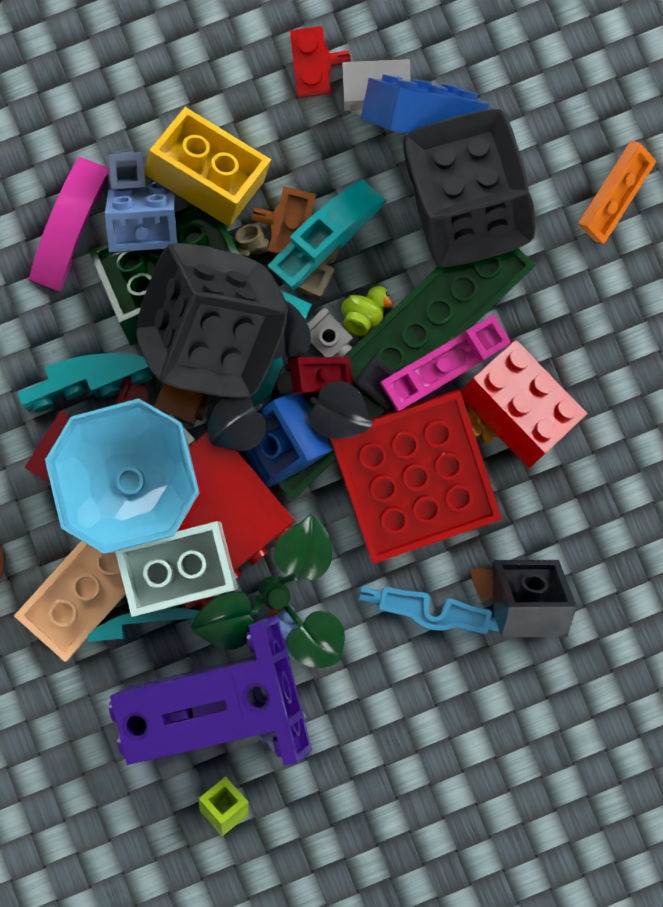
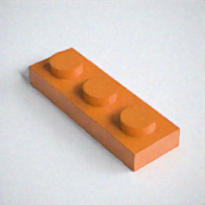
(617, 192)

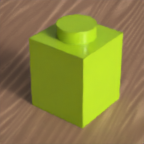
(223, 806)

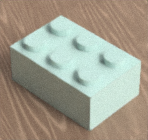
(177, 569)

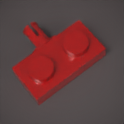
(313, 61)

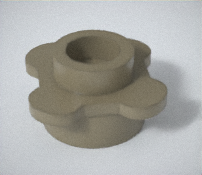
(251, 239)

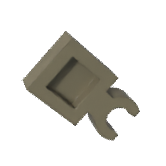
(318, 280)

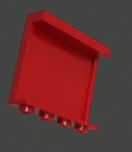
(238, 500)

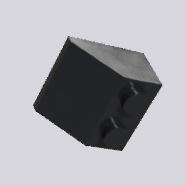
(531, 599)

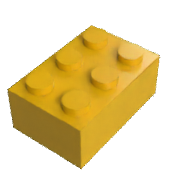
(206, 166)

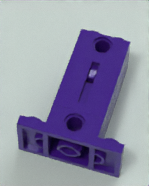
(216, 705)

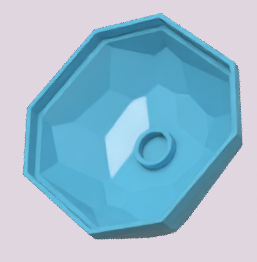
(122, 476)

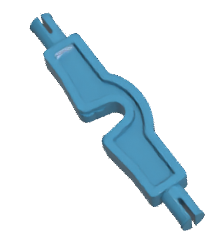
(417, 607)

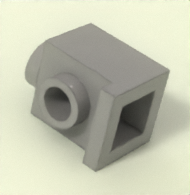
(326, 322)

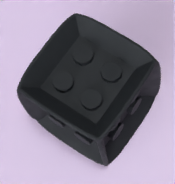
(470, 187)
(211, 321)

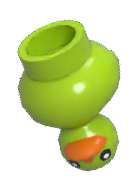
(363, 312)

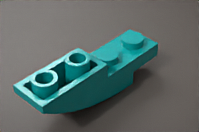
(324, 232)
(99, 372)

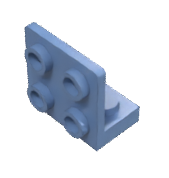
(140, 218)

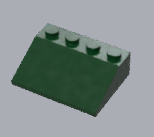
(129, 272)

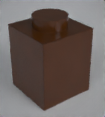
(182, 404)

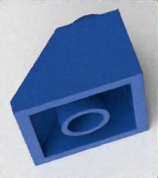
(288, 441)

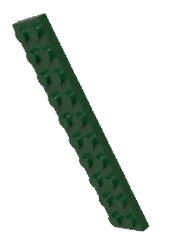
(426, 319)

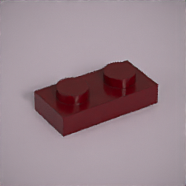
(313, 373)

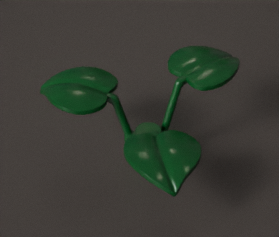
(298, 551)

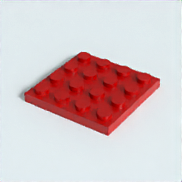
(416, 477)

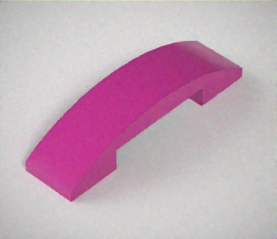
(67, 223)
(445, 363)

